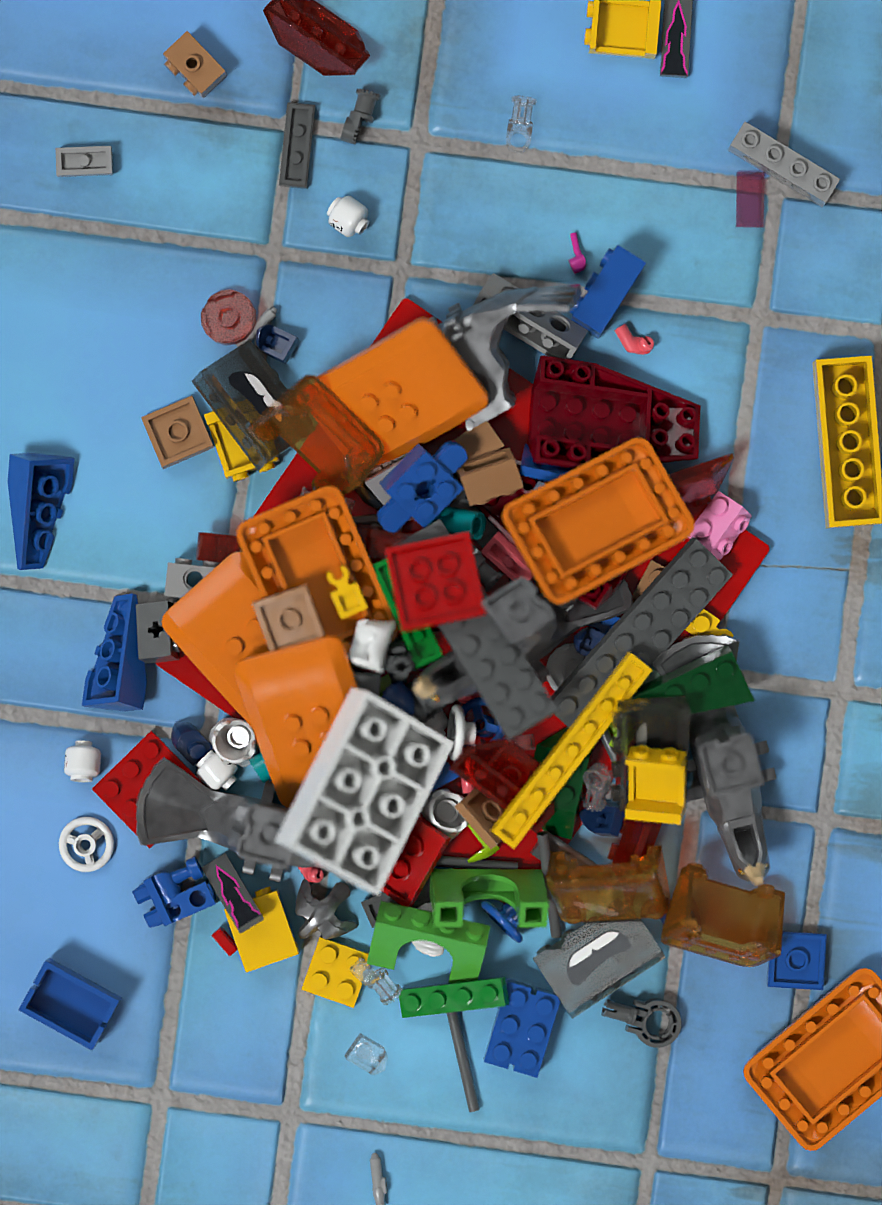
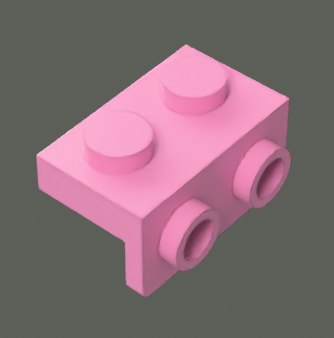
(720, 525)

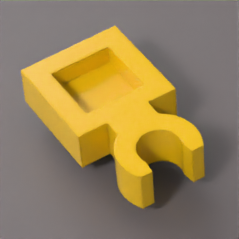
(347, 597)
(706, 624)

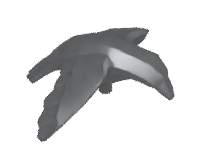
(320, 914)

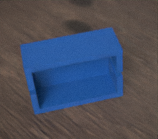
(607, 290)
(70, 1003)
(522, 1029)

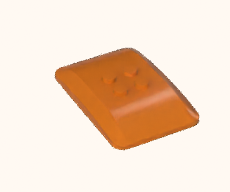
(408, 387)
(598, 521)
(301, 544)
(219, 625)
(293, 704)
(824, 1062)

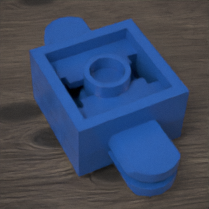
(418, 475)

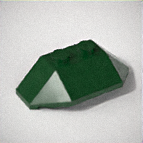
(569, 797)

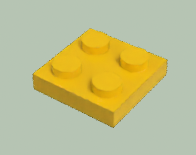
(330, 972)

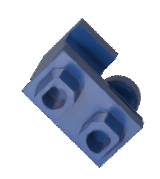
(168, 898)

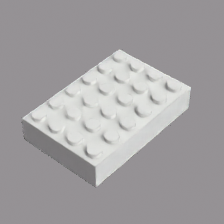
(364, 791)

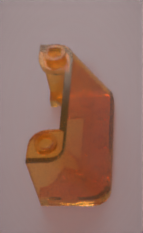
(322, 434)
(609, 890)
(724, 919)

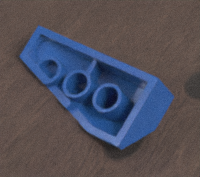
(36, 495)
(118, 674)

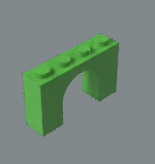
(517, 887)
(404, 924)

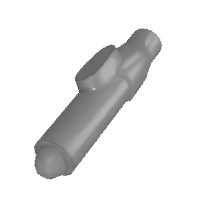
(264, 319)
(379, 1182)

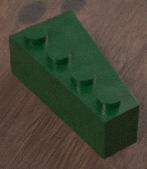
(706, 683)

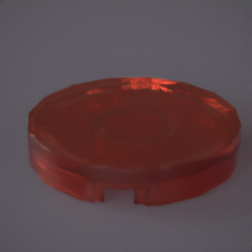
(228, 317)

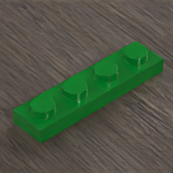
(419, 642)
(453, 997)

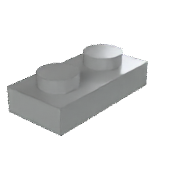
(84, 161)

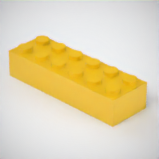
(848, 441)

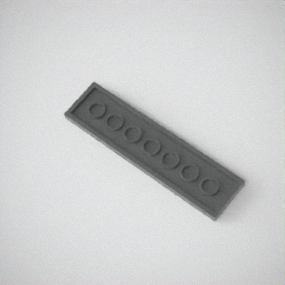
(647, 625)
(494, 664)

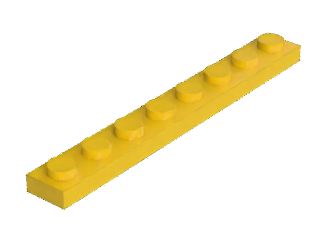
(570, 751)

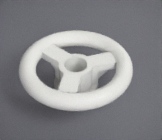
(459, 731)
(91, 865)

